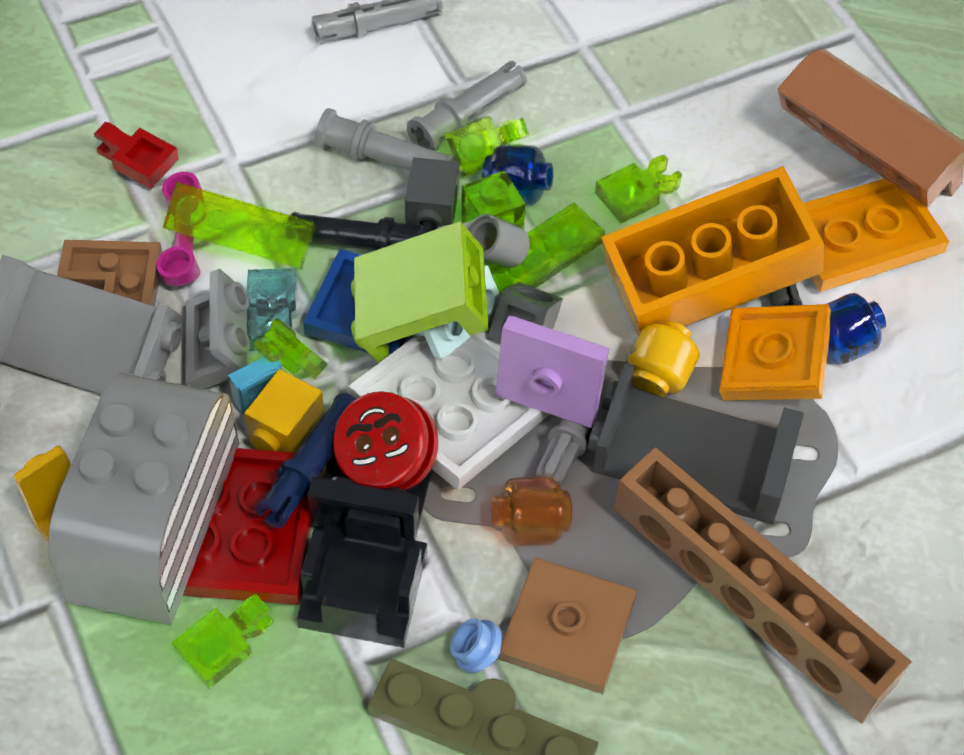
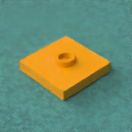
(776, 353)

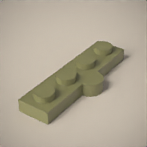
(468, 720)

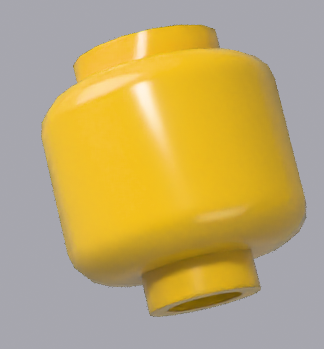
(663, 358)

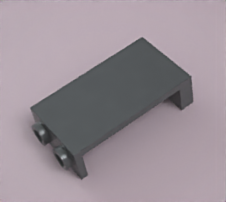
(727, 455)

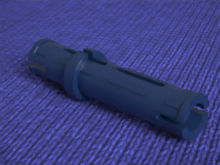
(308, 462)

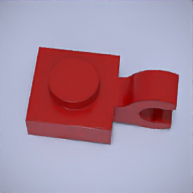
(136, 156)

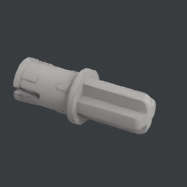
(564, 446)

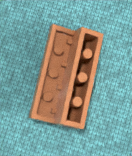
(874, 126)

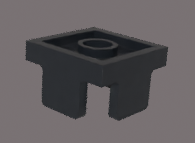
(362, 579)

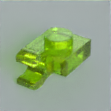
(479, 138)
(289, 350)
(218, 643)

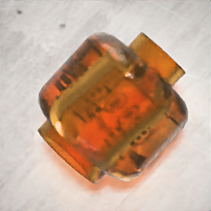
(532, 511)

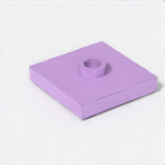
(551, 371)

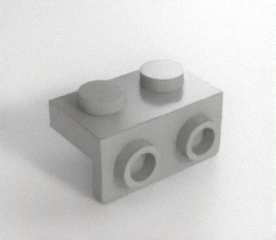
(216, 332)

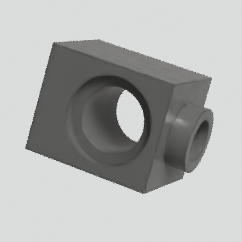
(432, 192)
(527, 304)

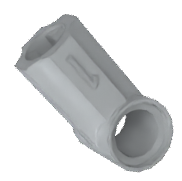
(501, 241)

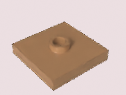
(568, 625)

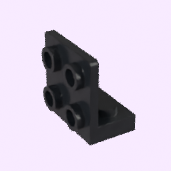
(335, 494)

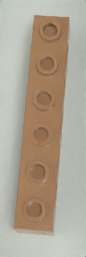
(760, 585)

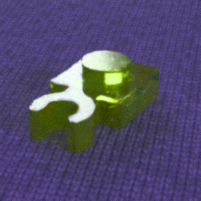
(636, 191)

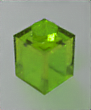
(495, 197)

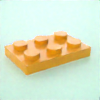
(872, 232)

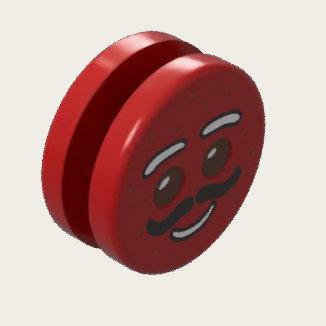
(385, 441)

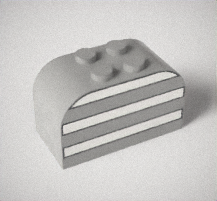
(141, 496)

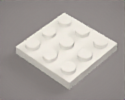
(461, 399)

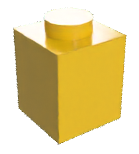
(283, 414)

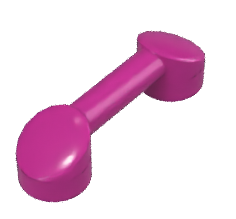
(177, 264)

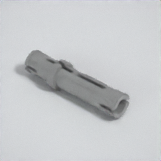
(363, 18)

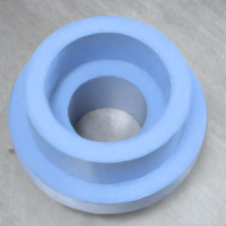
(476, 644)

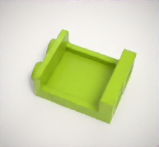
(419, 288)

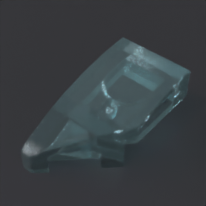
(271, 296)

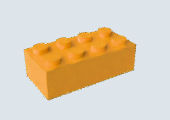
(715, 252)

